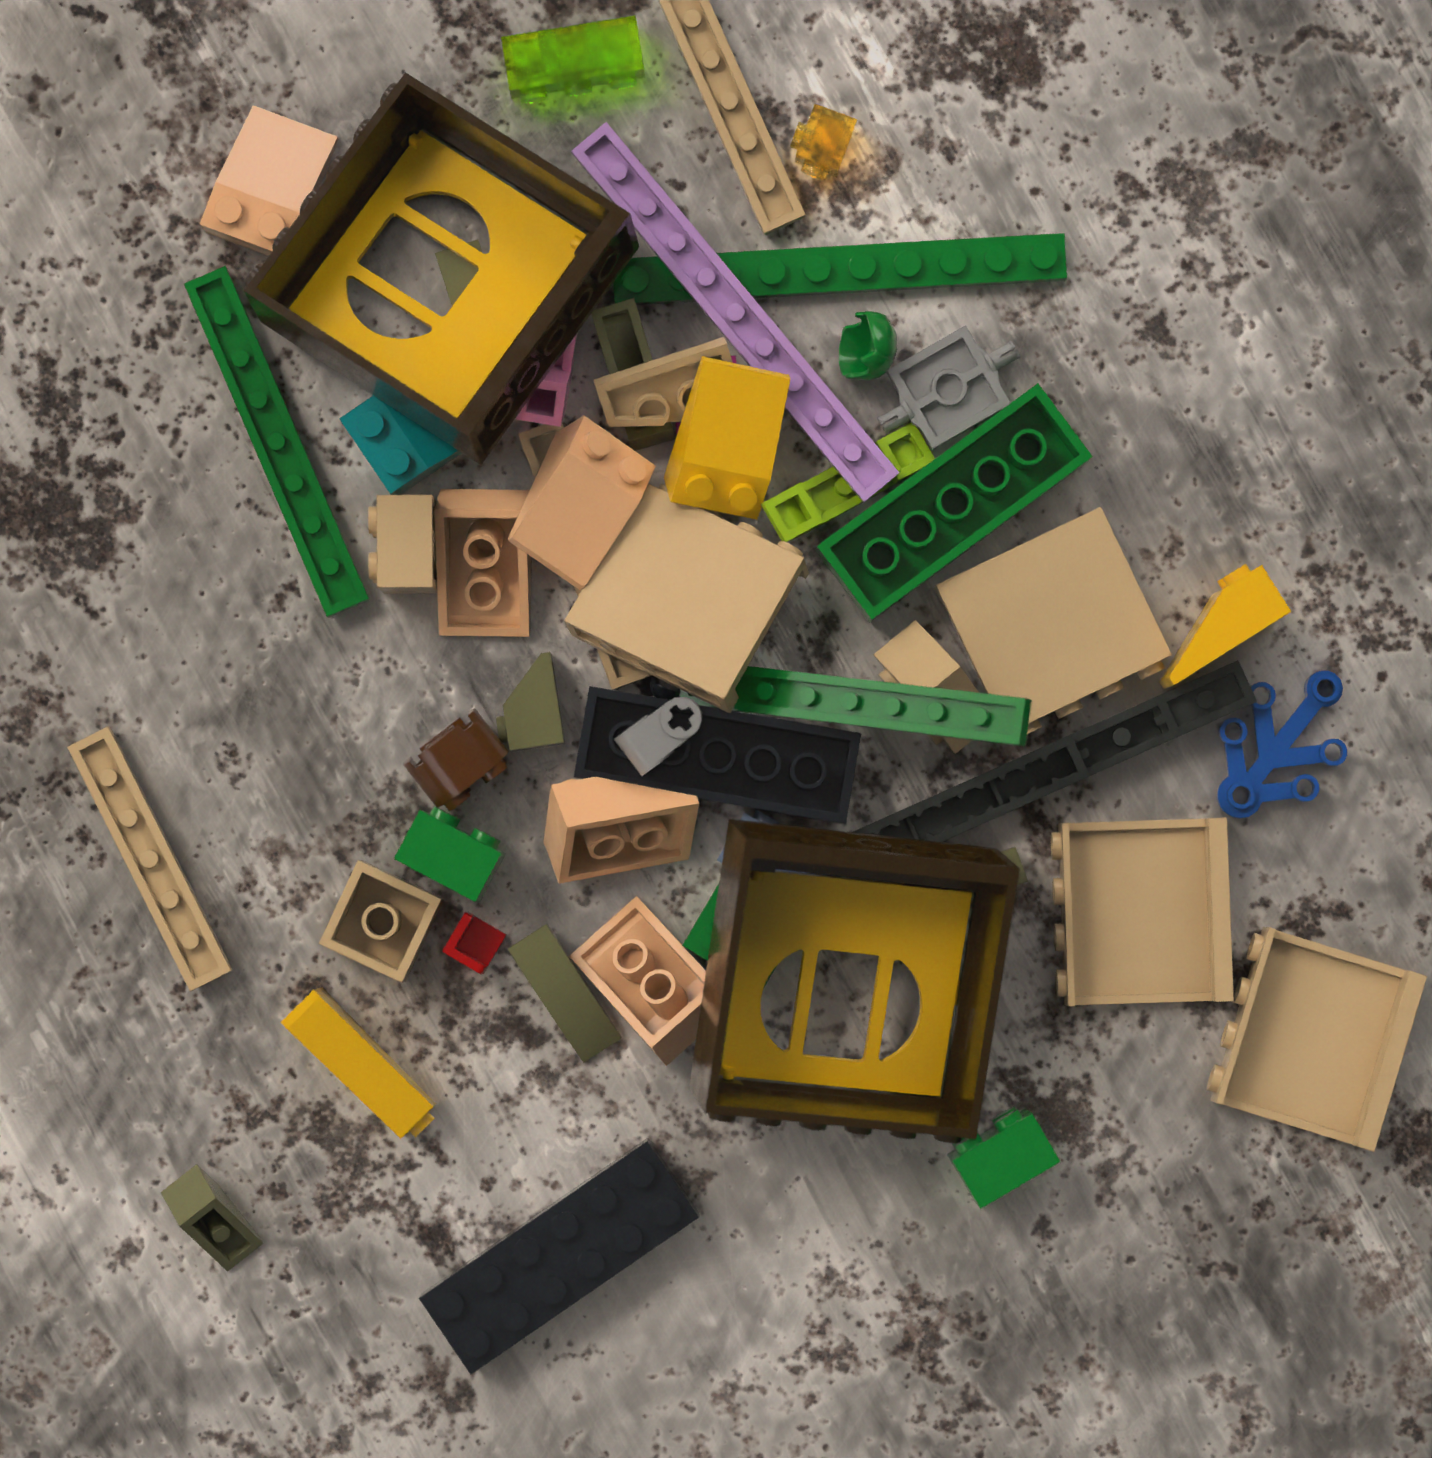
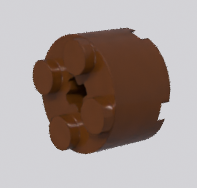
(458, 760)

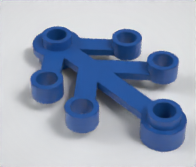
(1275, 750)

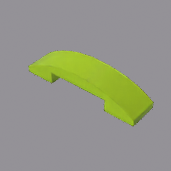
(828, 494)

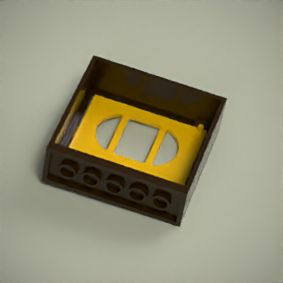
(511, 318)
(776, 912)

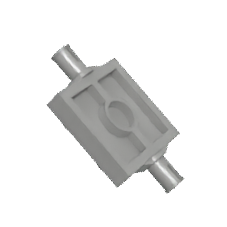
(948, 387)

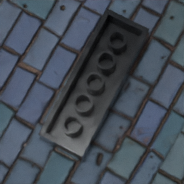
(729, 759)
(559, 1256)

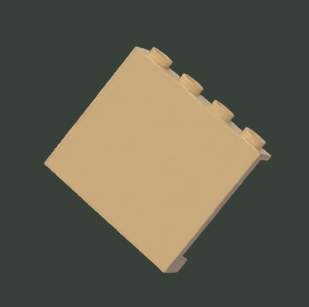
(686, 596)
(1056, 619)
(1143, 911)
(1316, 1038)

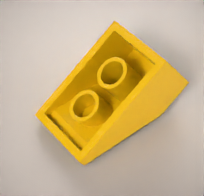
(727, 438)
(1231, 616)

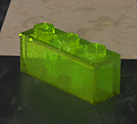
(573, 59)

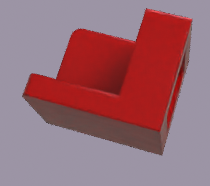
(474, 942)

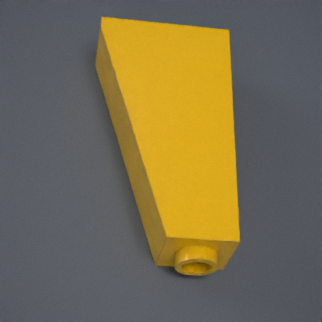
(360, 1063)

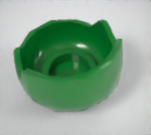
(867, 347)

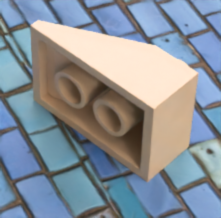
(266, 179)
(580, 500)
(479, 572)
(615, 827)
(646, 978)

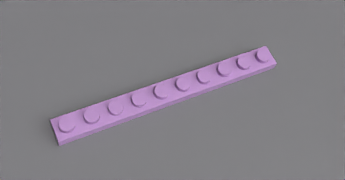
(734, 310)

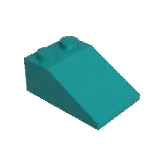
(395, 445)

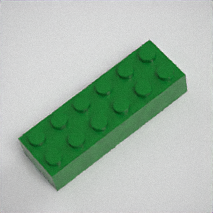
(953, 503)

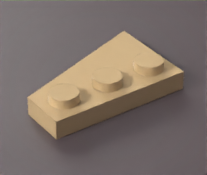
(656, 389)

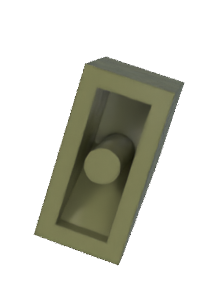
(533, 710)
(211, 1218)

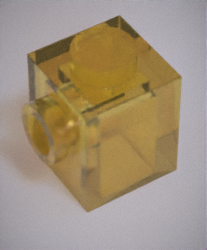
(823, 142)

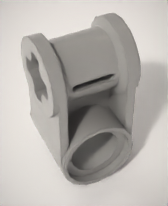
(654, 738)

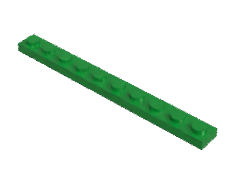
(863, 268)

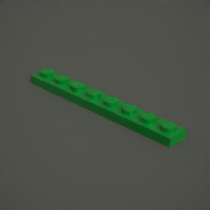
(276, 441)
(882, 705)

